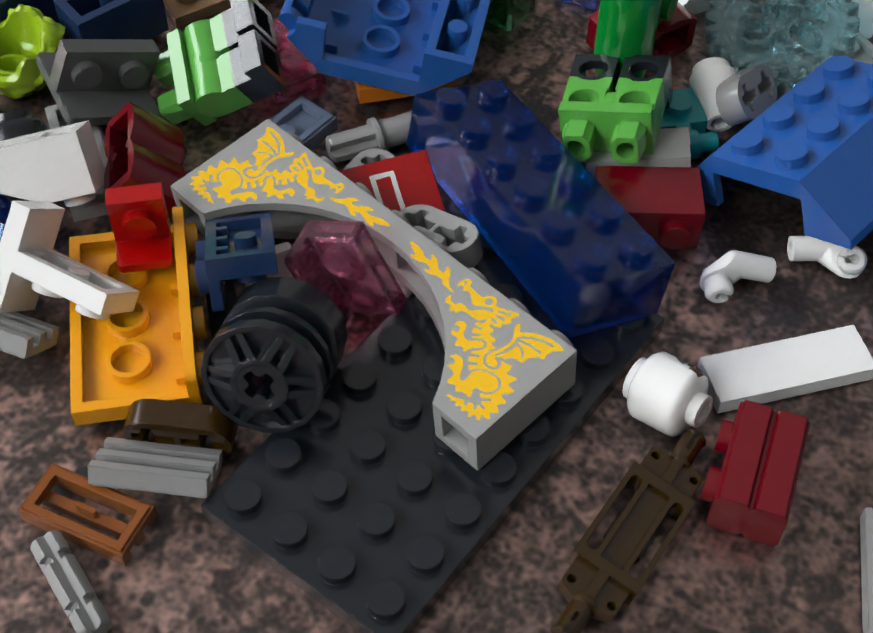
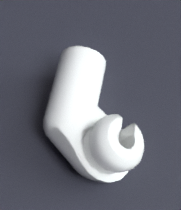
(720, 276)

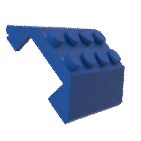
(388, 42)
(811, 148)

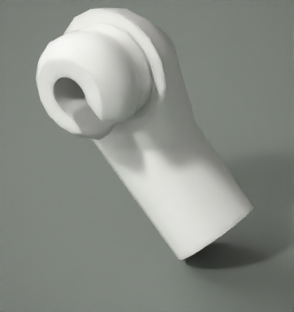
(839, 260)

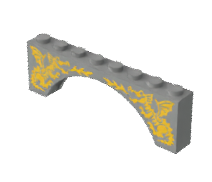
(498, 358)

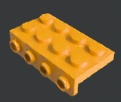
(140, 351)

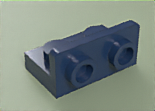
(236, 250)

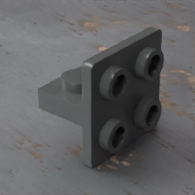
(99, 77)

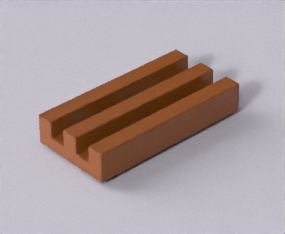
(115, 550)

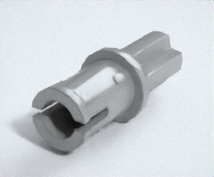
(375, 134)

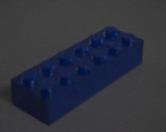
(539, 208)

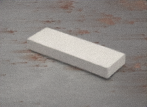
(787, 368)

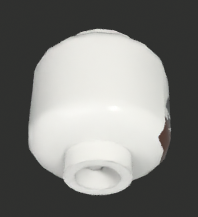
(667, 393)

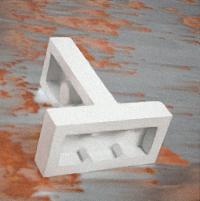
(34, 268)

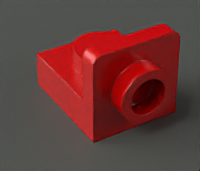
(140, 227)

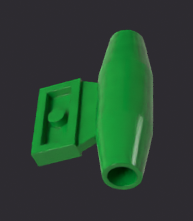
(629, 28)

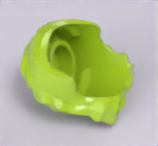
(21, 39)

